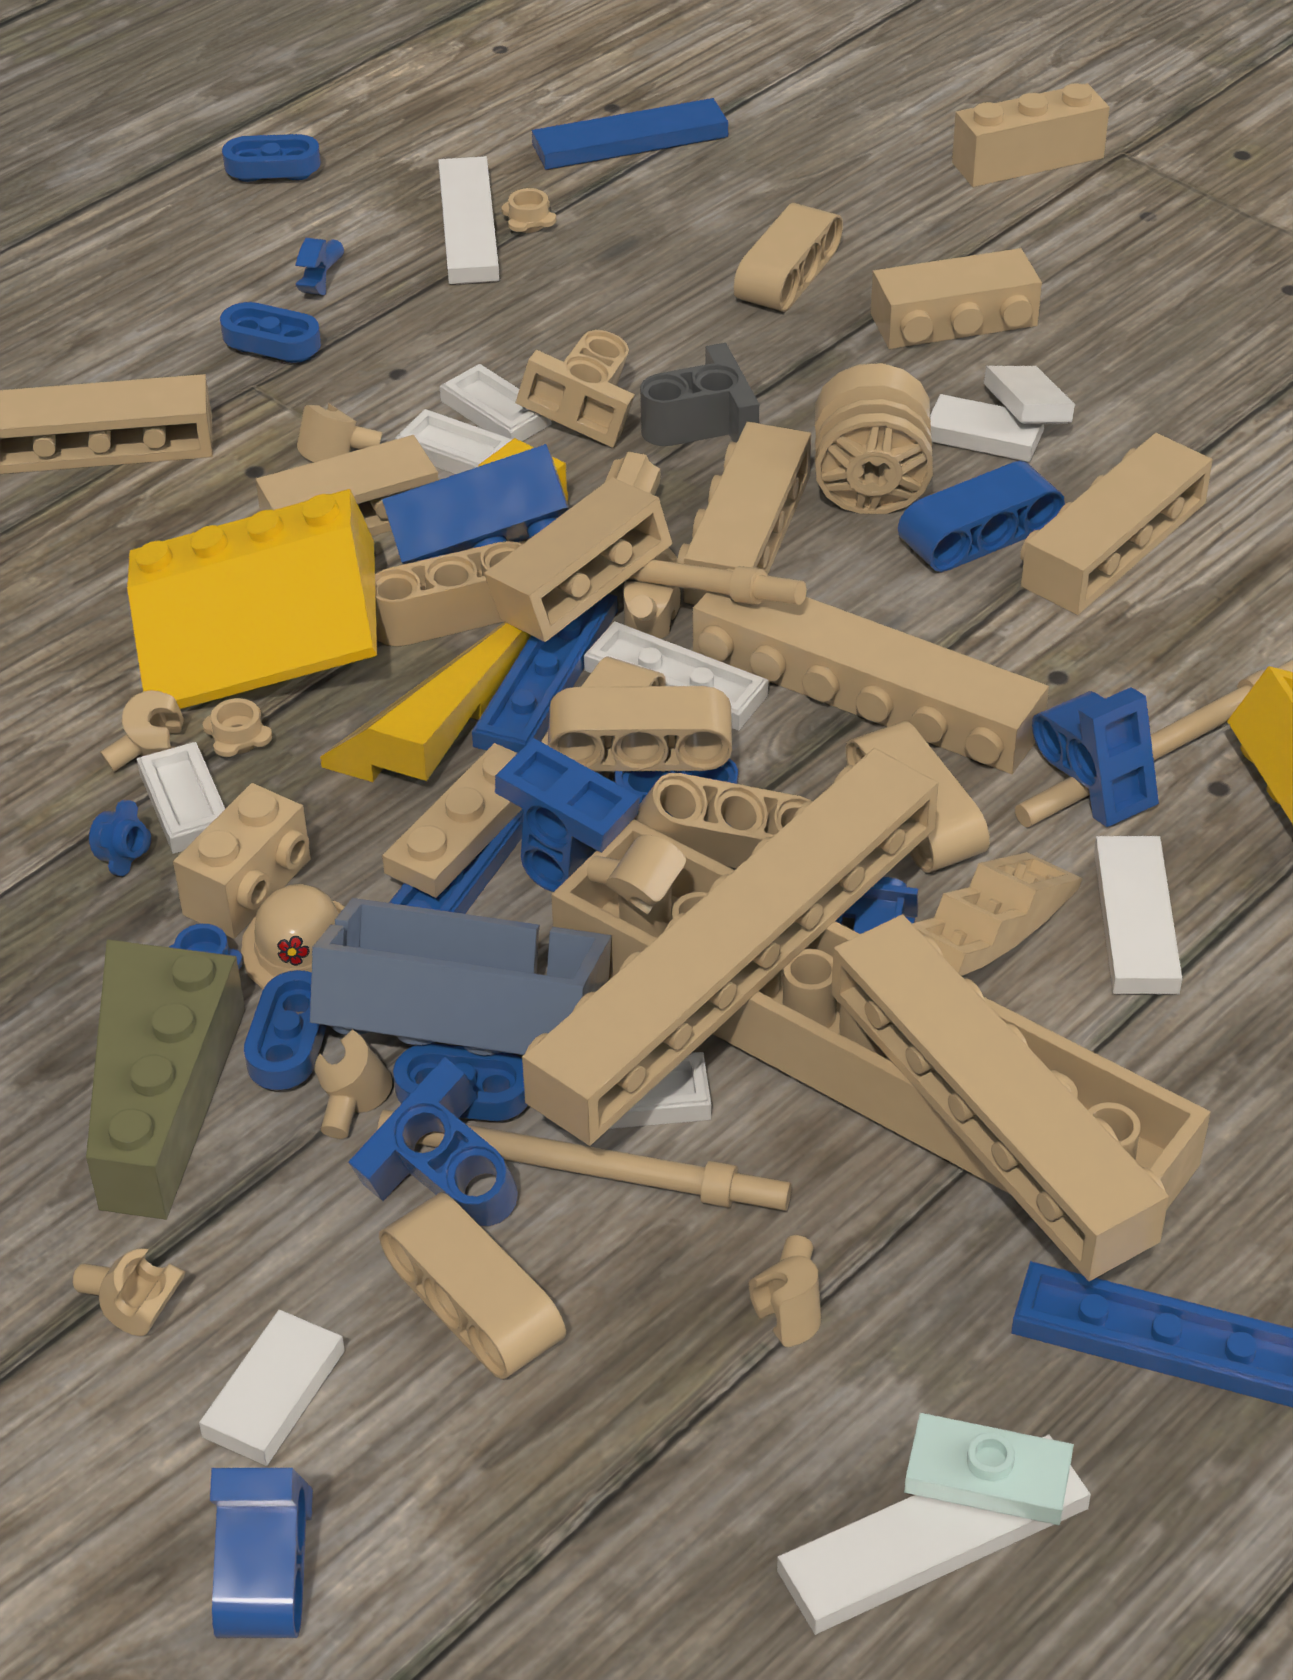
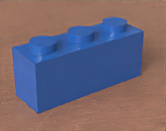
(478, 507)

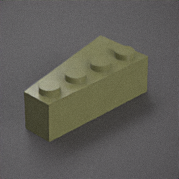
(156, 1068)

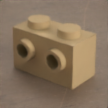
(242, 859)

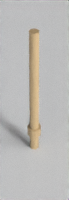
(742, 584)
(1163, 742)
(716, 1183)

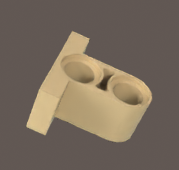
(582, 388)

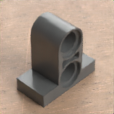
(698, 401)

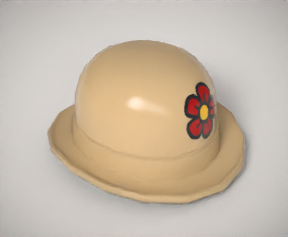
(286, 931)

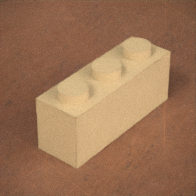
(1030, 134)
(955, 298)
(368, 472)
(578, 559)

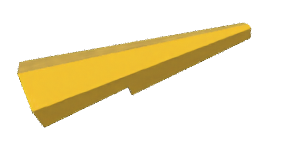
(425, 721)

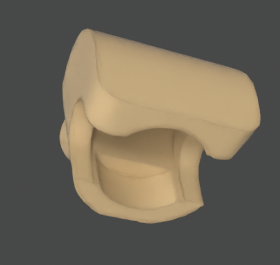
(331, 433)
(650, 607)
(148, 725)
(642, 873)
(353, 1084)
(131, 1290)
(790, 1292)

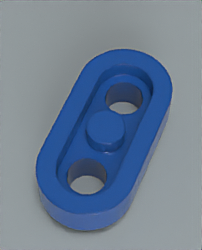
(271, 157)
(270, 331)
(280, 1042)
(494, 1078)

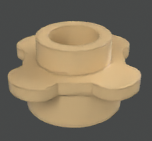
(528, 211)
(236, 727)

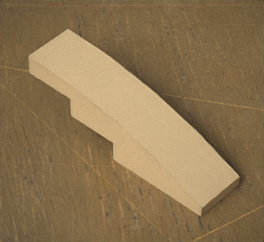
(998, 910)

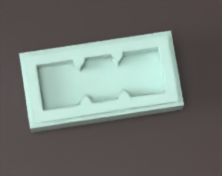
(989, 1468)

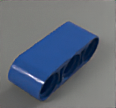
(979, 515)

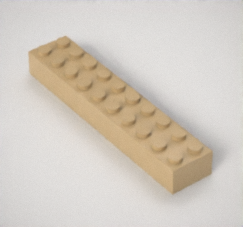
(815, 1040)

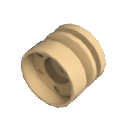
(873, 439)

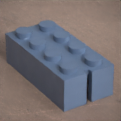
(449, 976)

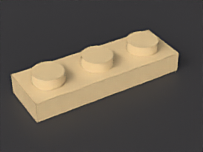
(453, 828)

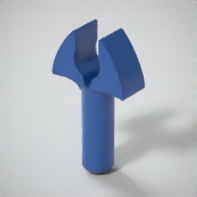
(317, 258)

